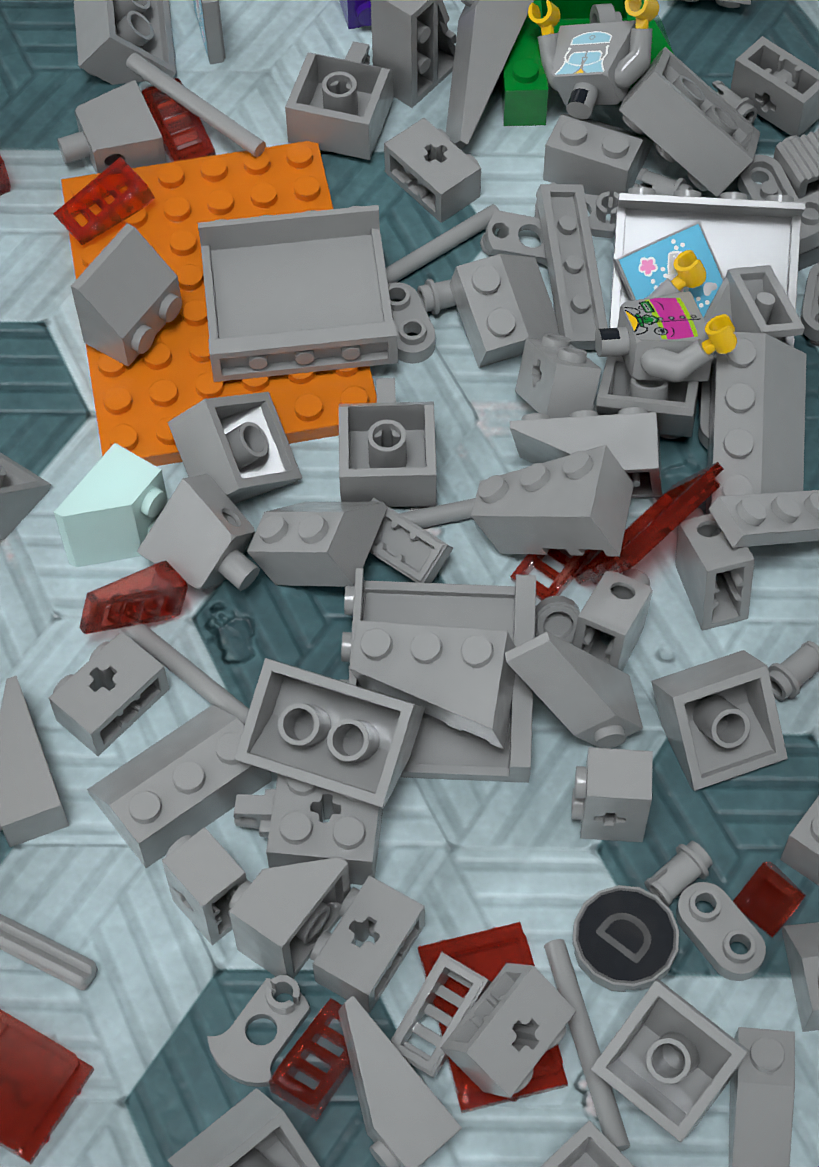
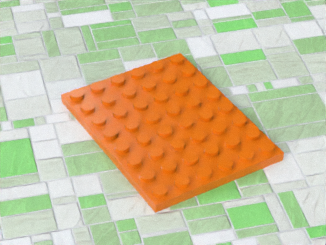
(176, 370)

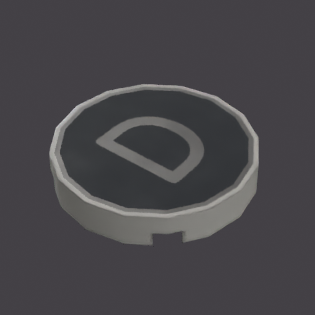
(625, 938)

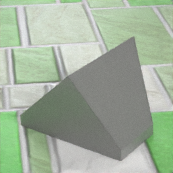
(755, 303)

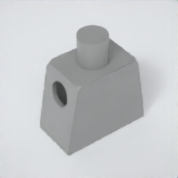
(113, 128)
(202, 536)
(702, 555)
(618, 609)

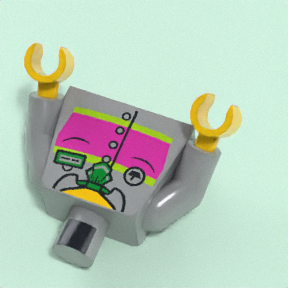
(666, 331)

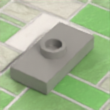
(409, 547)

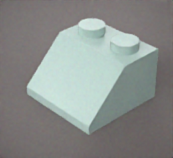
(111, 509)

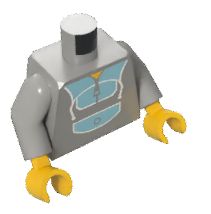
(595, 60)

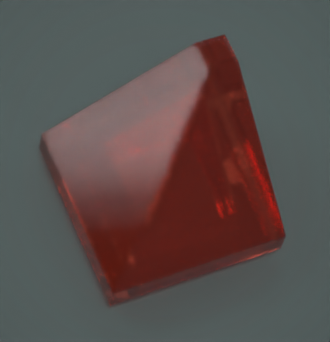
(769, 898)

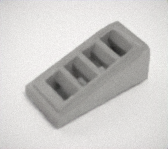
(422, 1004)

